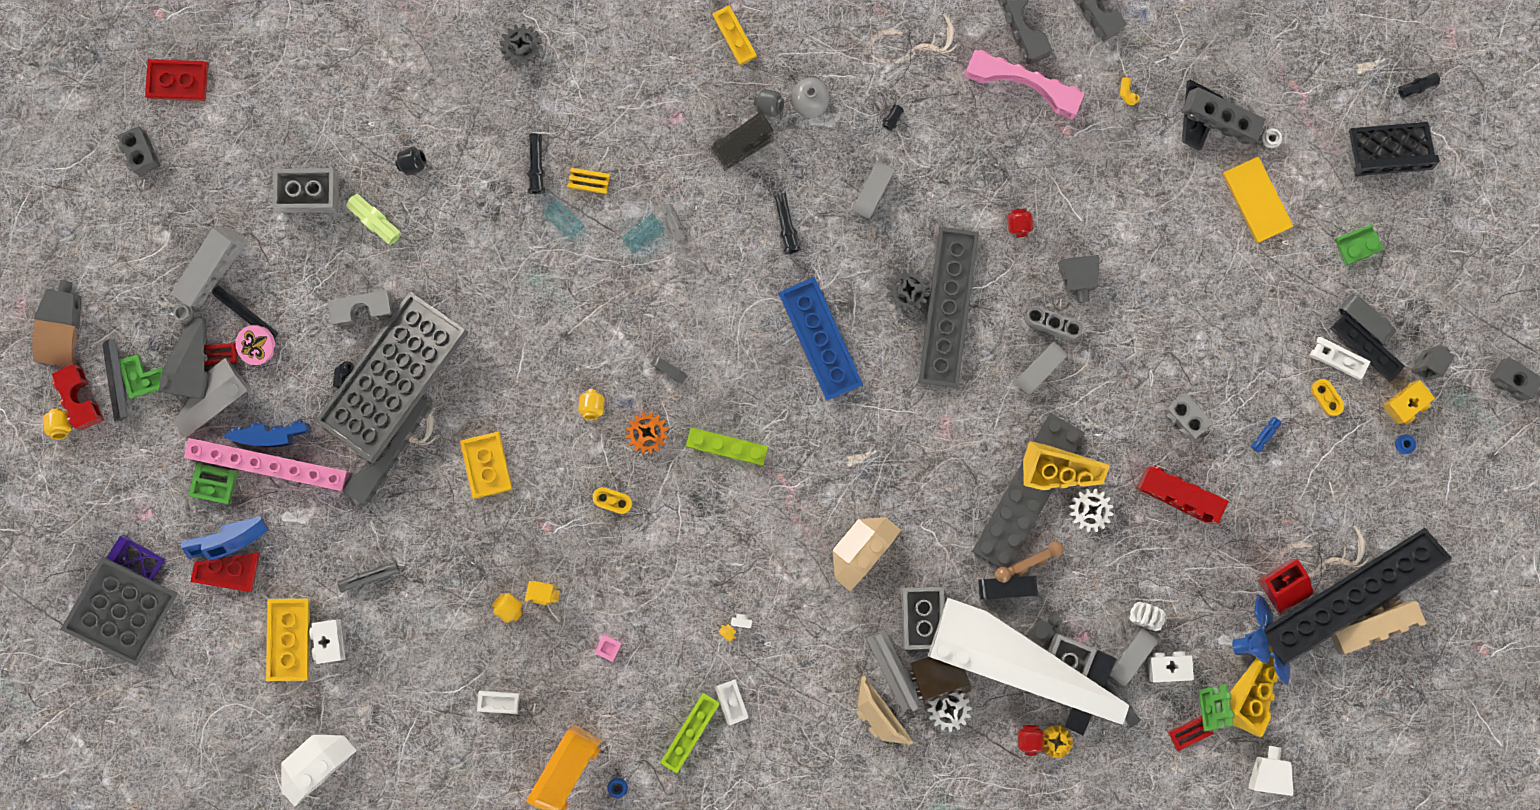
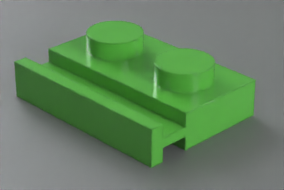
(1358, 244)

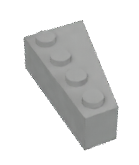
(208, 265)

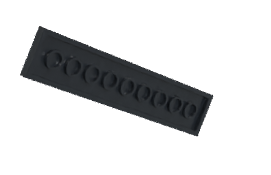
(1355, 596)

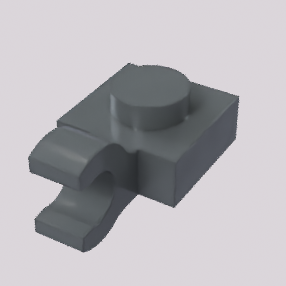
(1042, 631)

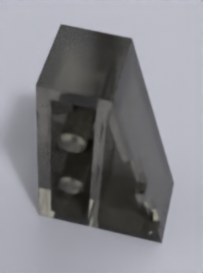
(743, 141)

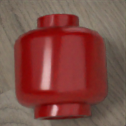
(1020, 222)
(1030, 740)

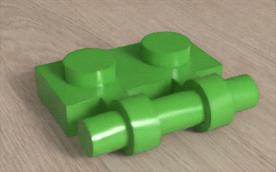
(1211, 708)

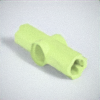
(373, 219)

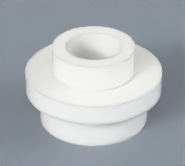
(1274, 133)

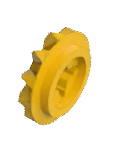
(1065, 736)

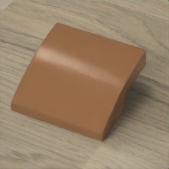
(54, 343)

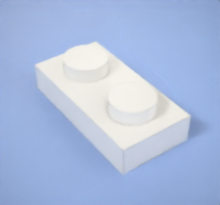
(731, 702)

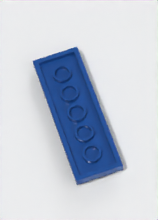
(820, 339)

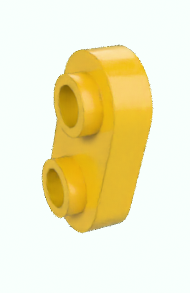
(1328, 396)
(612, 500)

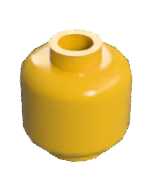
(591, 405)
(56, 424)
(507, 607)

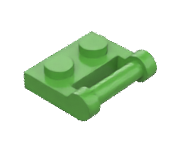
(211, 489)

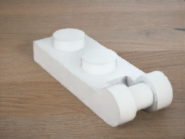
(1340, 358)

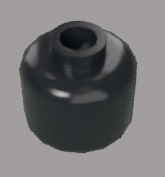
(411, 161)

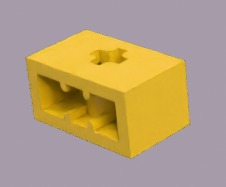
(1398, 405)

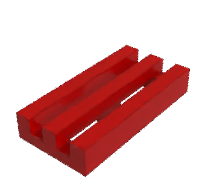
(234, 353)
(1185, 726)

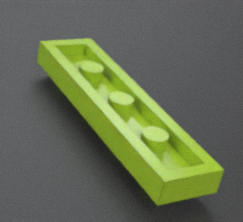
(726, 446)
(690, 732)

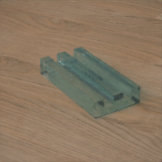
(551, 208)
(630, 244)

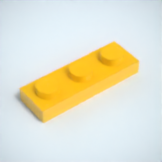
(734, 35)

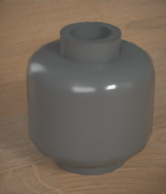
(769, 102)

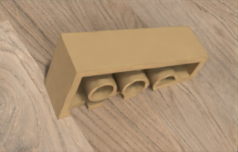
(1378, 625)

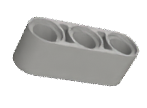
(873, 189)
(1063, 323)
(1041, 368)
(1133, 655)

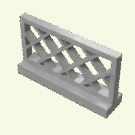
(893, 671)

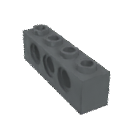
(1250, 123)

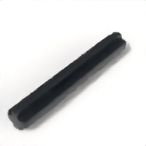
(240, 309)

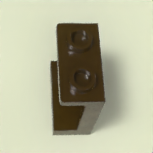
(937, 679)

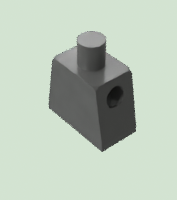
(1080, 275)
(60, 306)

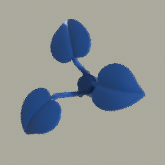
(1256, 642)

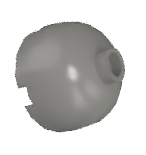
(810, 97)

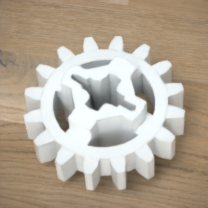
(1095, 517)
(939, 713)

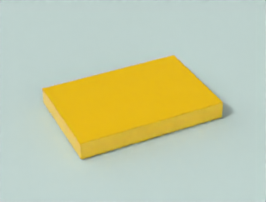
(486, 465)

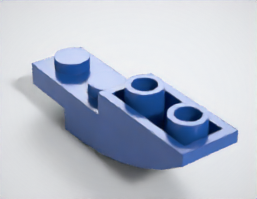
(261, 436)
(229, 540)

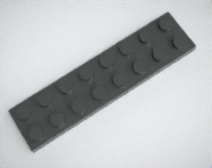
(948, 307)
(1020, 503)

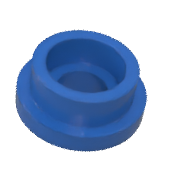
(1399, 444)
(617, 794)

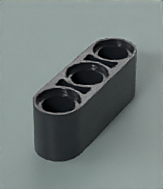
(1015, 587)

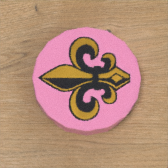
(255, 344)

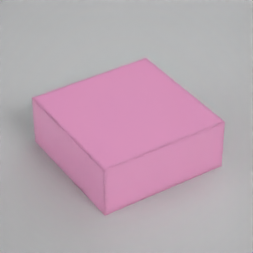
(608, 648)

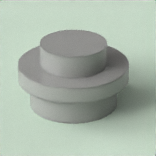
(183, 313)

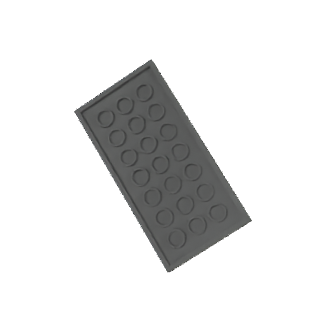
(391, 377)

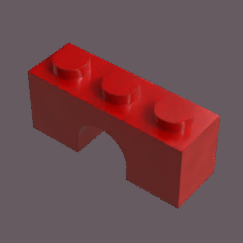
(68, 383)

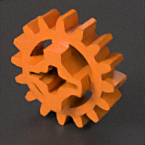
(641, 441)

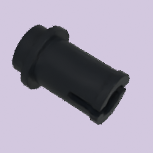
(893, 117)

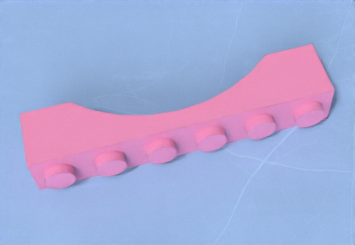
(1062, 99)

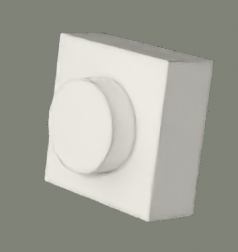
(741, 621)

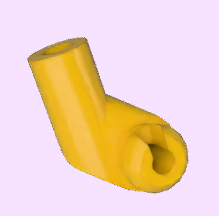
(1126, 94)

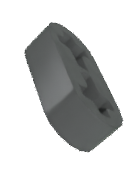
(668, 369)

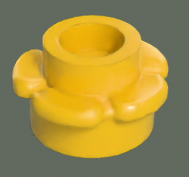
(727, 632)

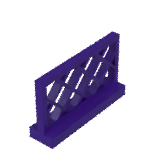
(120, 550)

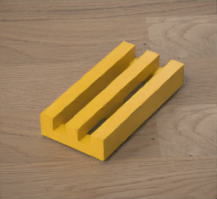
(572, 177)

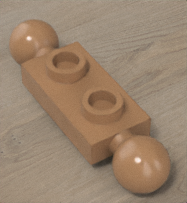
(1054, 549)

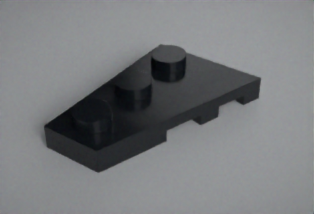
(1195, 132)

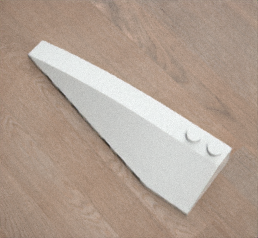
(995, 650)

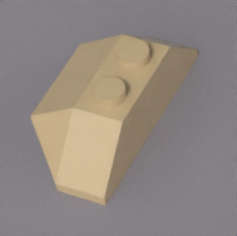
(862, 549)
(878, 715)

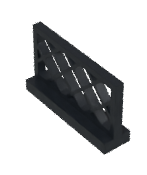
(1397, 163)

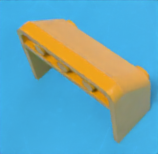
(564, 769)

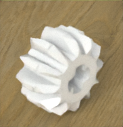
(1147, 616)

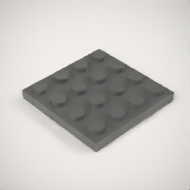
(119, 611)

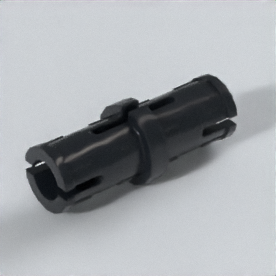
(1419, 85)

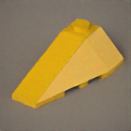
(1052, 468)
(1253, 697)

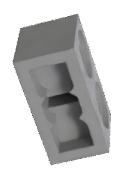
(1191, 412)

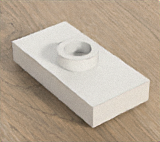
(498, 702)

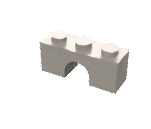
(343, 309)

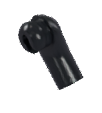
(341, 372)

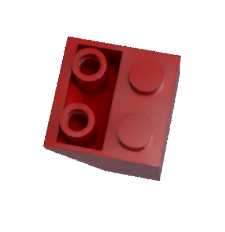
(1287, 585)

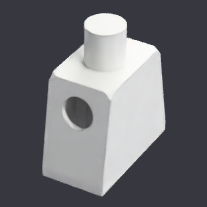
(1272, 774)

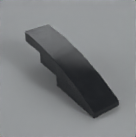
(1099, 673)

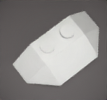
(313, 764)

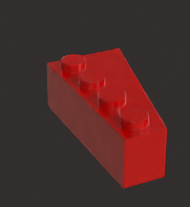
(1182, 495)

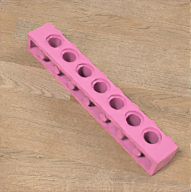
(267, 464)

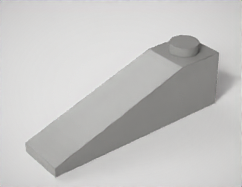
(222, 390)

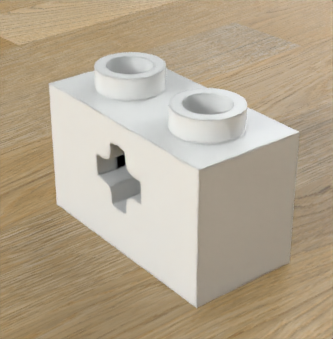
(327, 652)
(1182, 667)

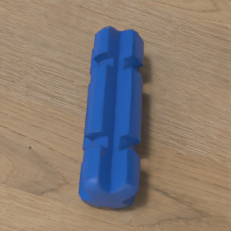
(1266, 434)

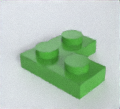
(136, 379)

